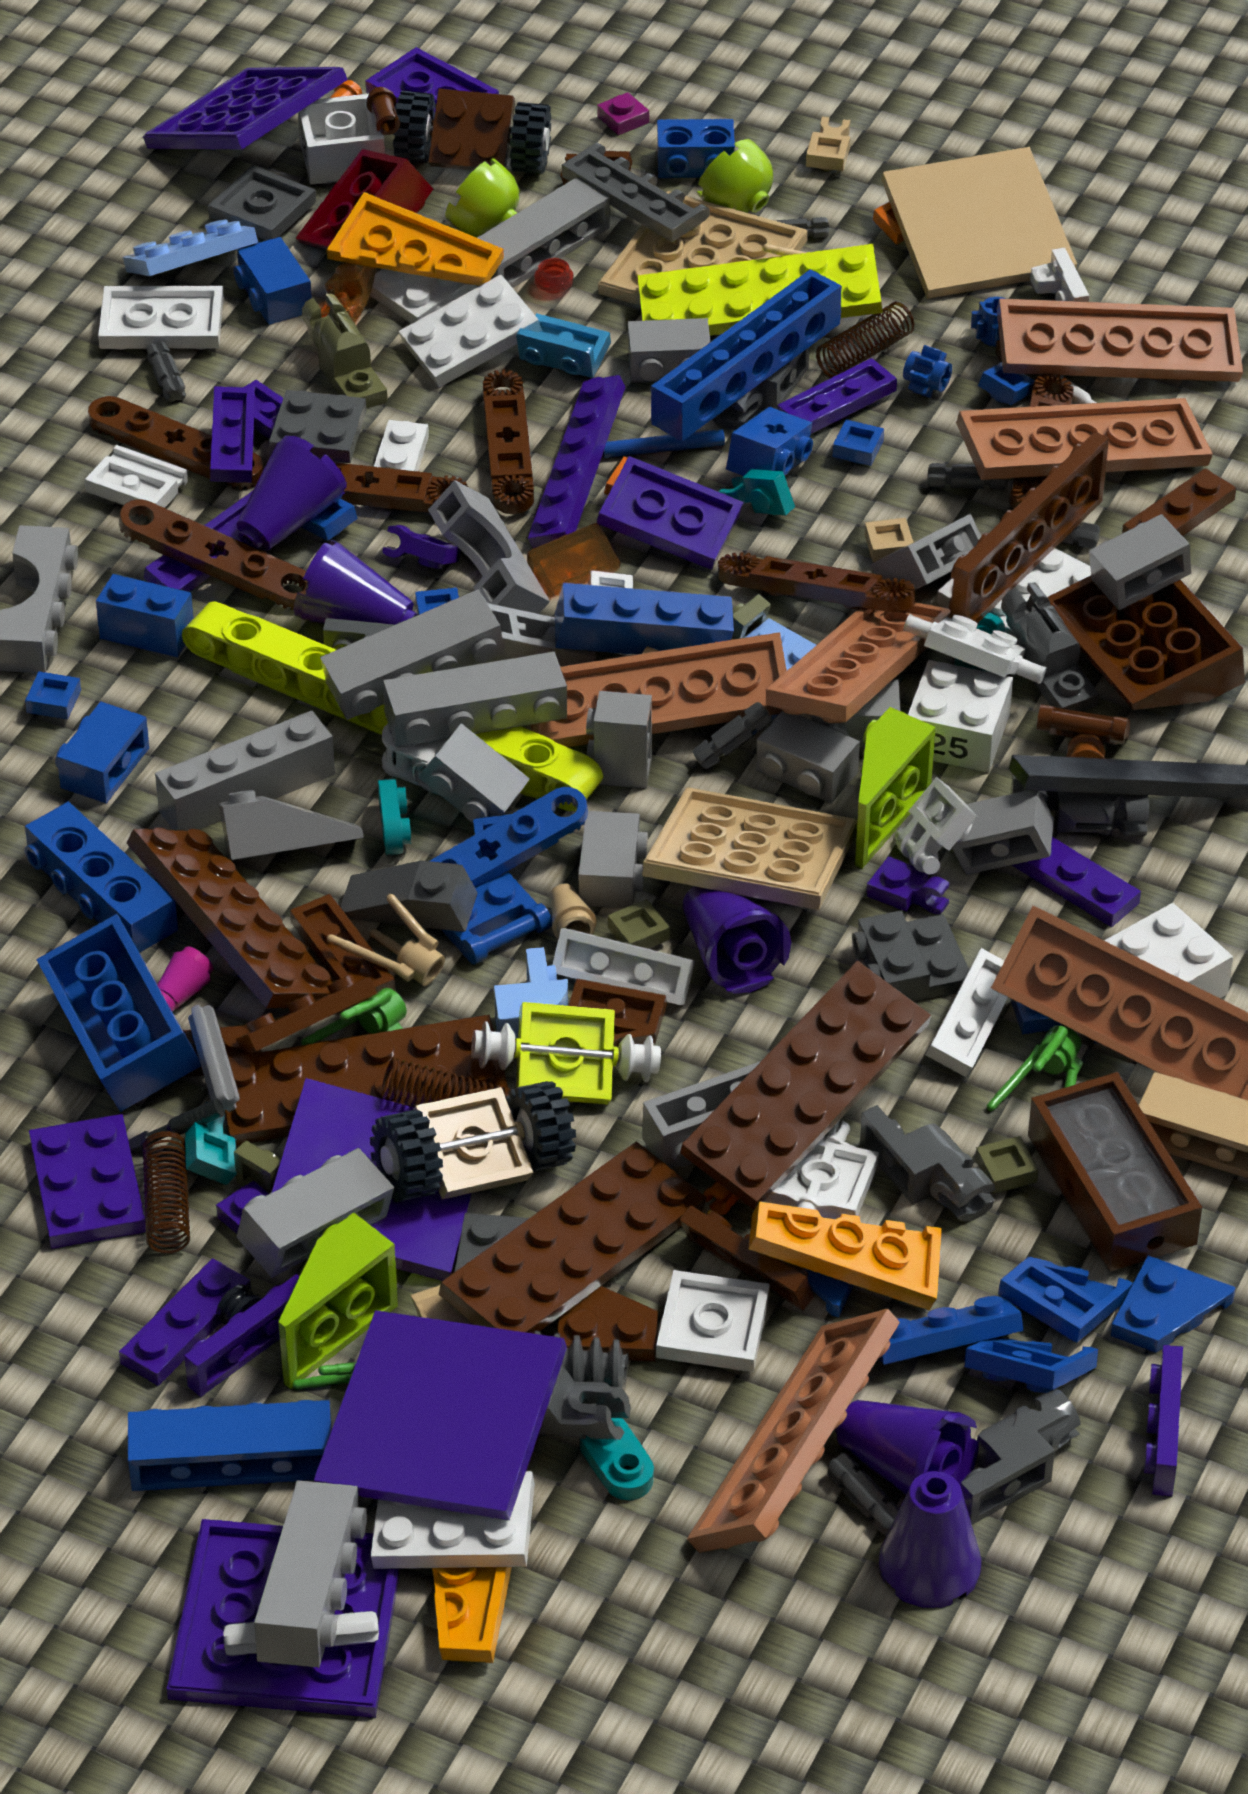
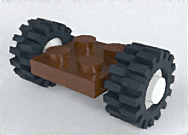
(472, 130)

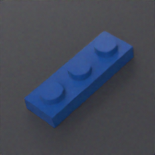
(953, 1328)

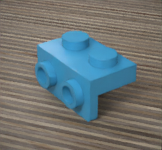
(564, 346)

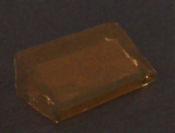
(572, 559)

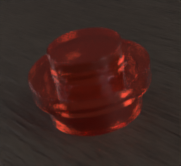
(553, 276)

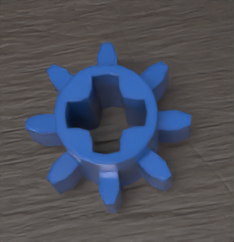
(986, 321)
(927, 371)

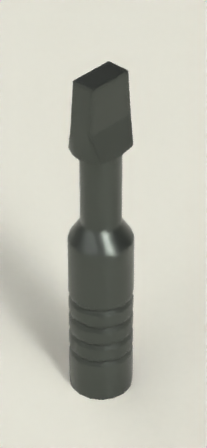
(180, 1124)

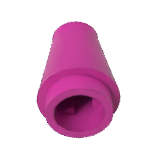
(185, 976)

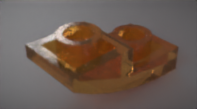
(352, 288)

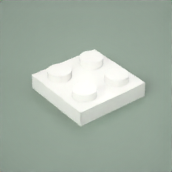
(713, 1321)

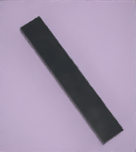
(1130, 776)

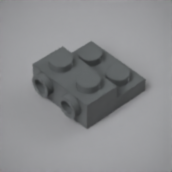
(912, 955)

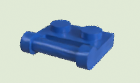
(497, 904)

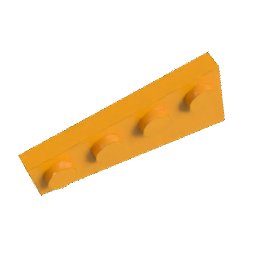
(406, 242)
(866, 1255)
(470, 1611)

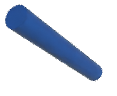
(663, 444)

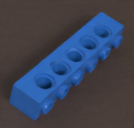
(745, 355)

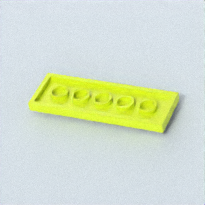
(736, 289)

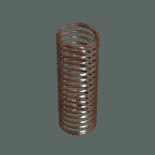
(855, 327)
(393, 1084)
(184, 1227)

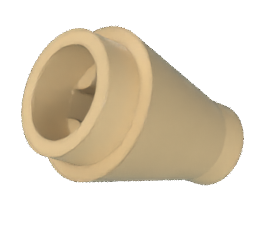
(570, 911)

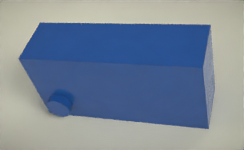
(118, 1013)

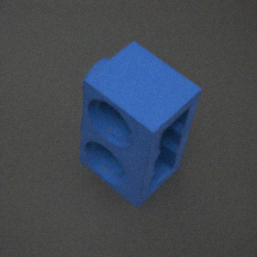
(691, 145)

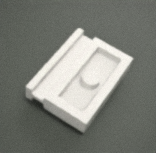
(135, 476)

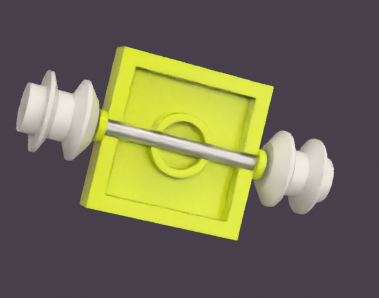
(567, 1048)

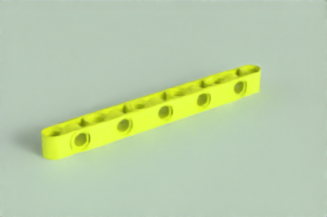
(295, 668)

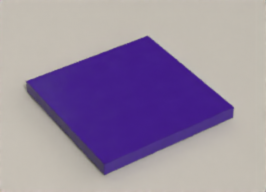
(244, 108)
(340, 1120)
(442, 1414)
(227, 1589)

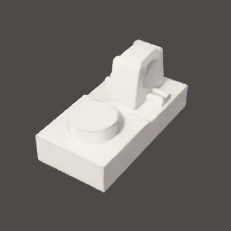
(1059, 278)

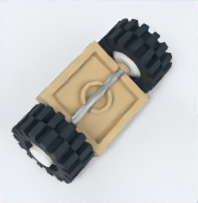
(474, 1141)

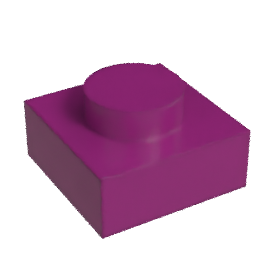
(623, 113)

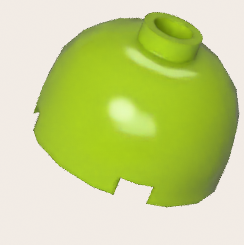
(738, 179)
(485, 201)

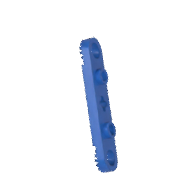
(518, 836)

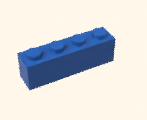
(637, 618)
(227, 1444)

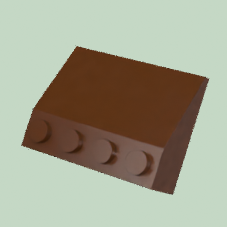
(1156, 649)

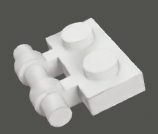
(937, 821)

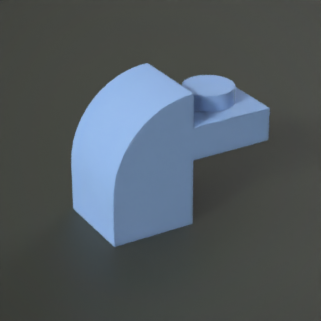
(540, 988)

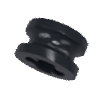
(235, 1301)

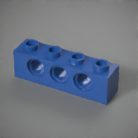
(99, 875)

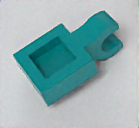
(765, 490)
(210, 1151)

